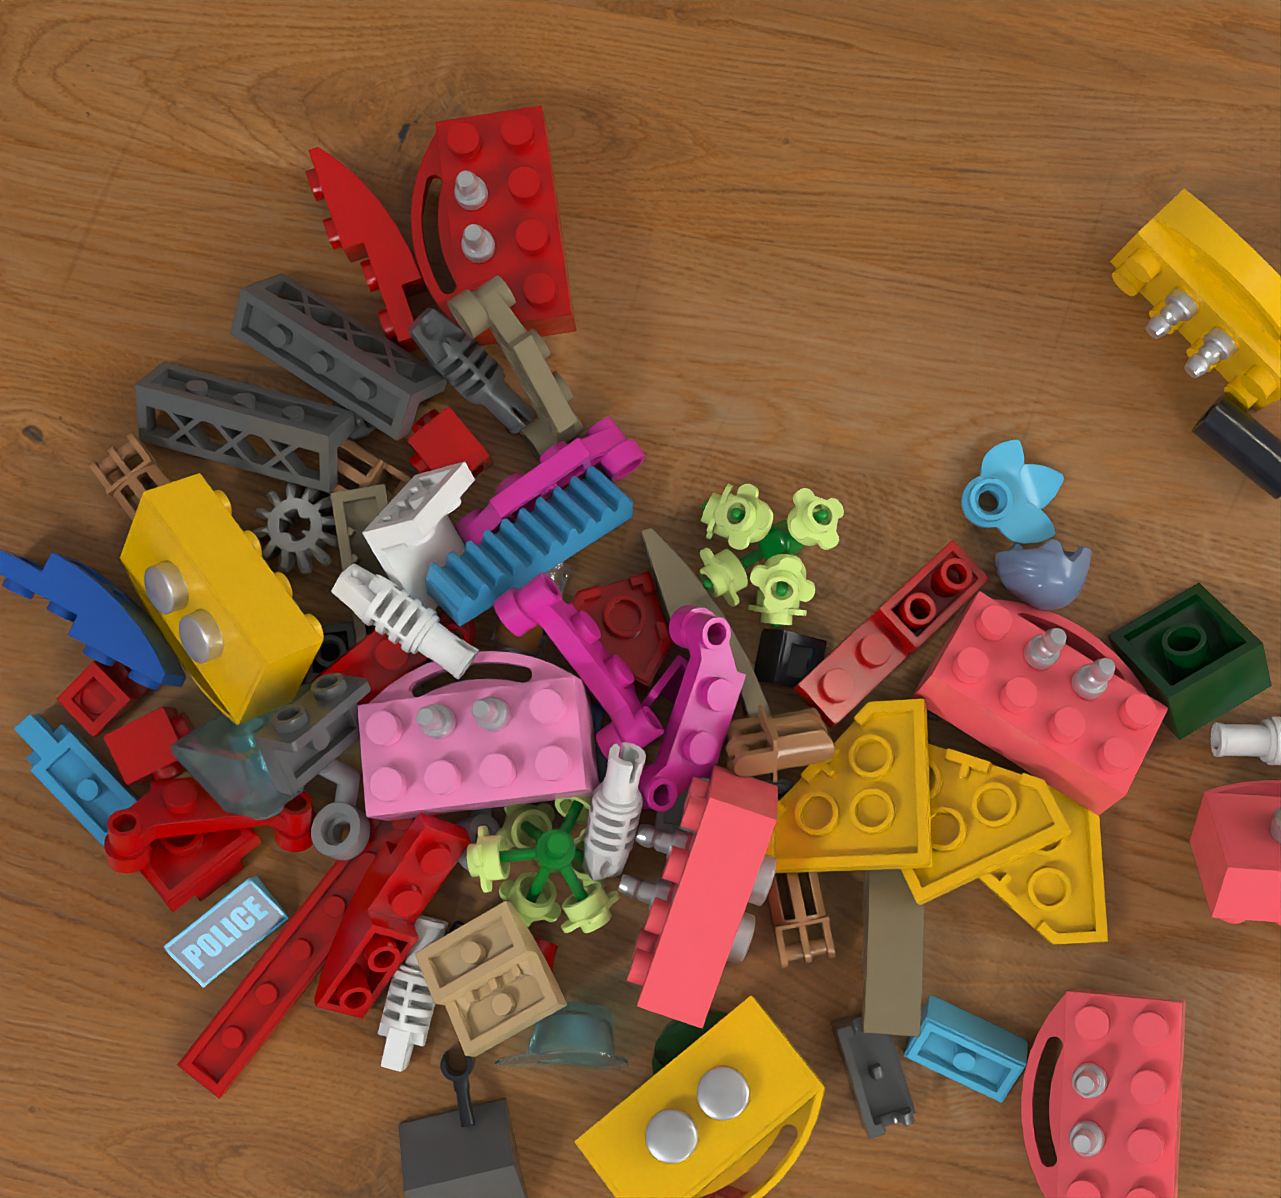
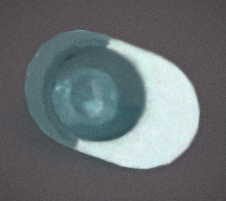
(573, 1037)

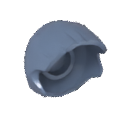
(1044, 575)

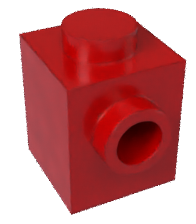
(445, 441)
(144, 748)

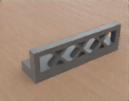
(332, 356)
(244, 408)

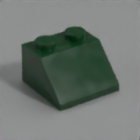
(1193, 659)

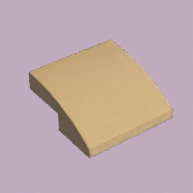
(490, 979)

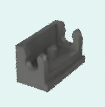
(873, 1076)

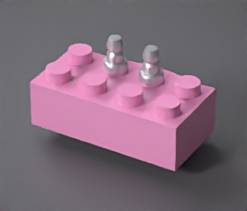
(477, 741)

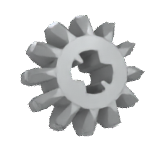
(282, 516)

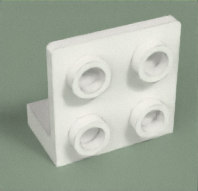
(417, 529)

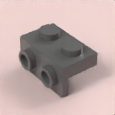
(311, 731)

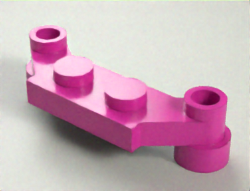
(602, 446)
(579, 642)
(700, 710)

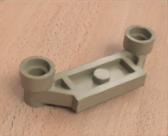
(526, 354)

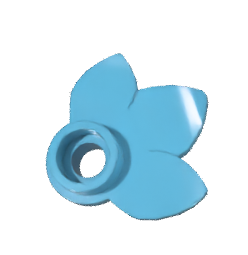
(1018, 492)

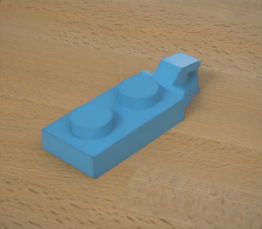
(75, 774)

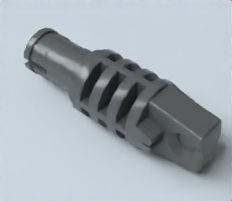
(469, 368)

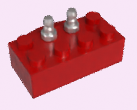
(497, 216)

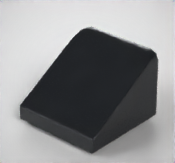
(787, 657)

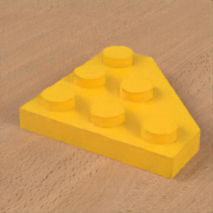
(865, 802)
(981, 821)
(1061, 884)

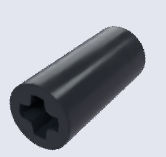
(1242, 443)

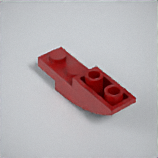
(364, 231)
(891, 633)
(382, 914)

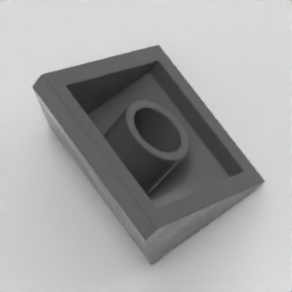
(462, 1162)

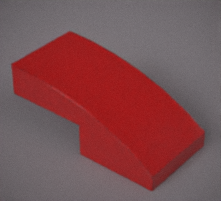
(101, 696)

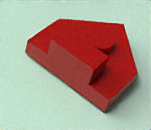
(629, 623)
(196, 863)

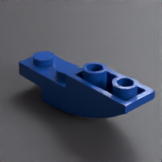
(101, 615)

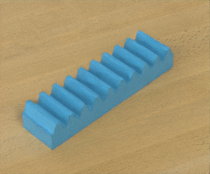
(528, 546)

